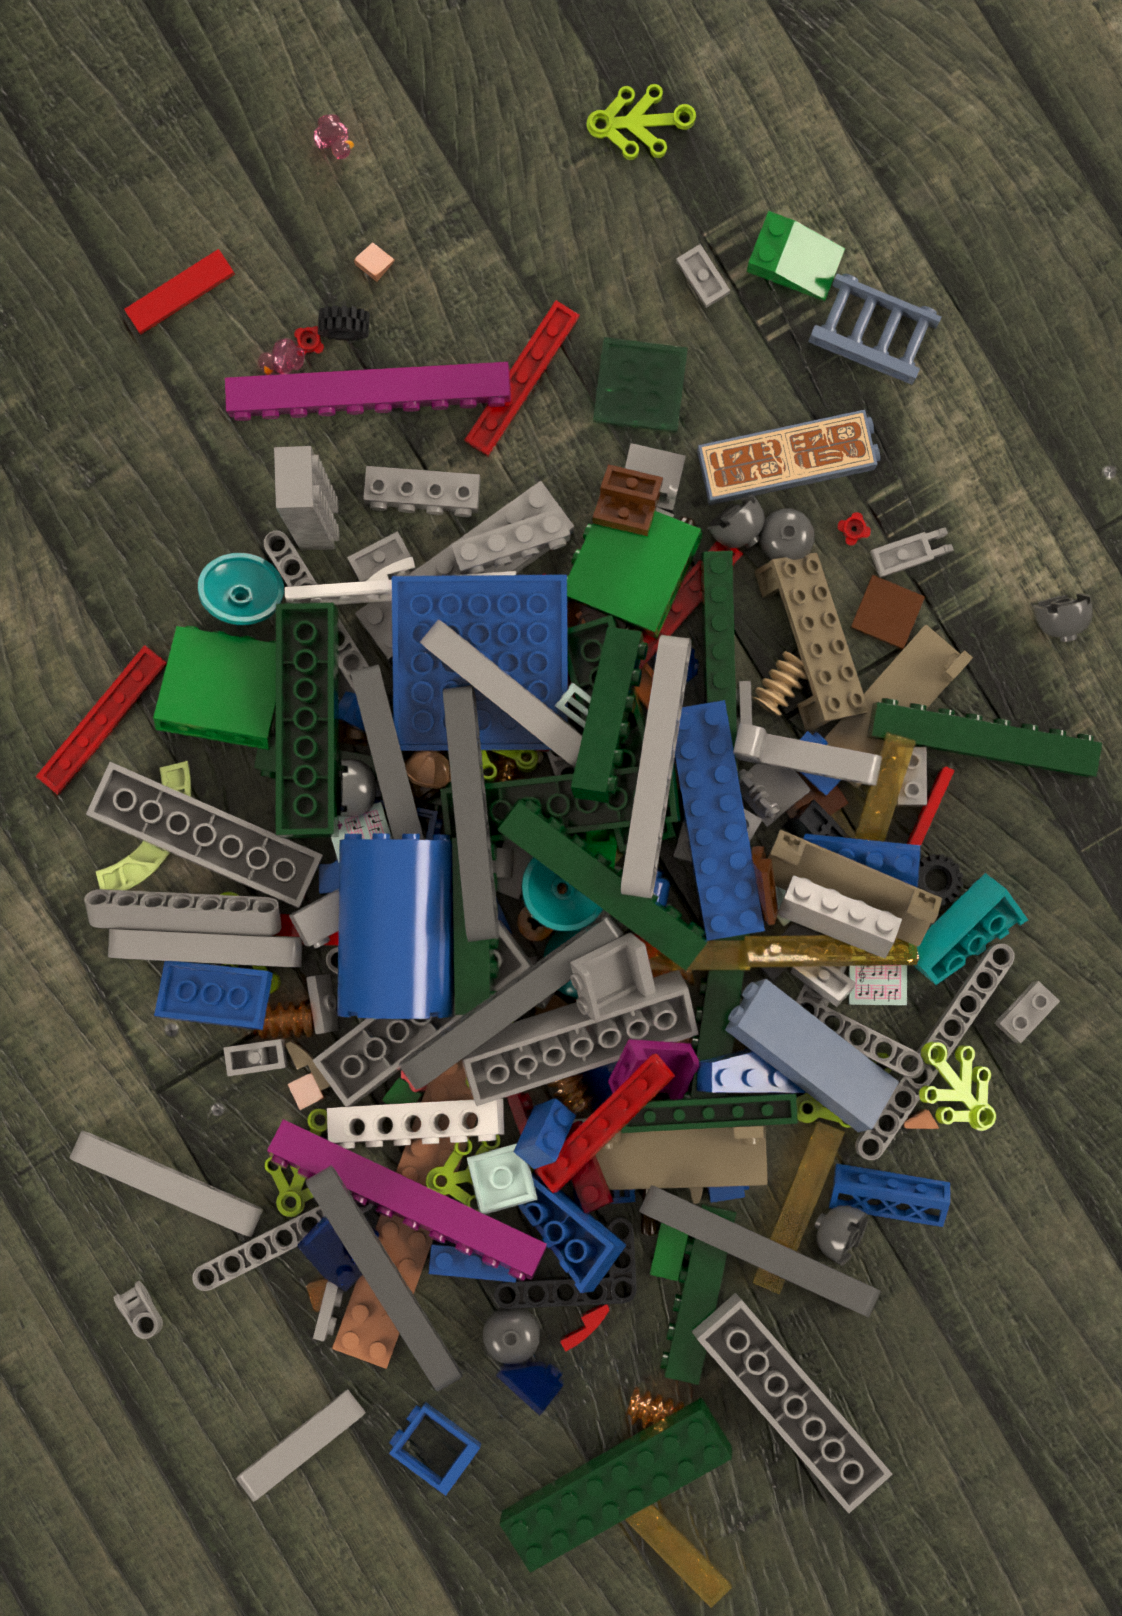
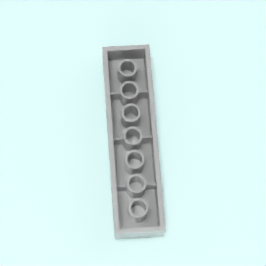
(305, 498)
(377, 616)
(204, 835)
(569, 1043)
(377, 1046)
(791, 1403)

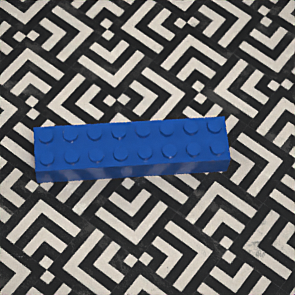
(716, 823)

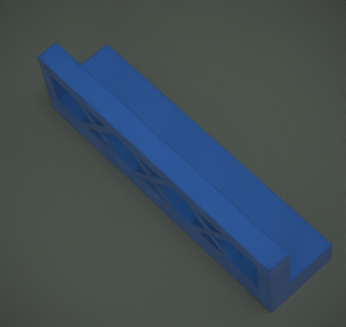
(891, 1190)

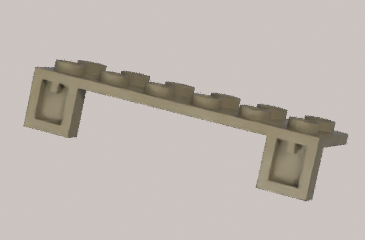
(818, 639)
(913, 677)
(854, 880)
(686, 1158)

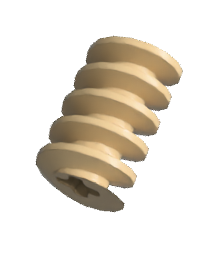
(781, 683)

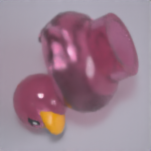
(333, 135)
(283, 359)

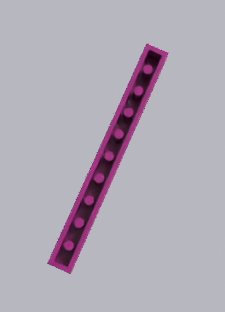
(368, 390)
(410, 1201)

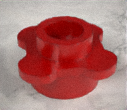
(303, 334)
(857, 521)

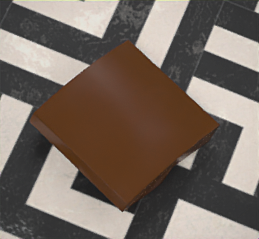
(627, 500)
(765, 884)

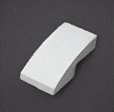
(399, 568)

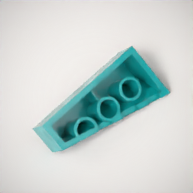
(967, 927)

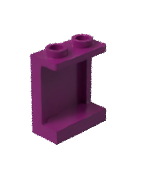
(677, 1056)

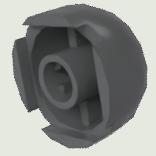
(739, 523)
(786, 535)
(1064, 616)
(357, 788)
(840, 1231)
(511, 1335)

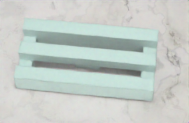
(567, 697)

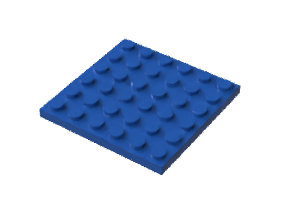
(508, 619)

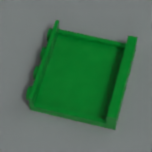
(633, 573)
(218, 688)

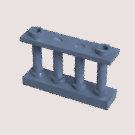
(878, 356)

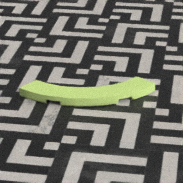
(146, 857)

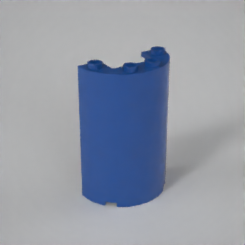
(396, 927)

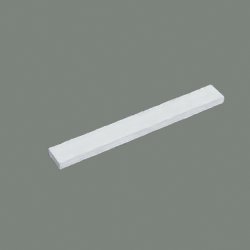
(349, 592)

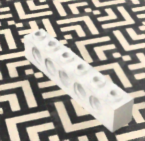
(343, 1119)

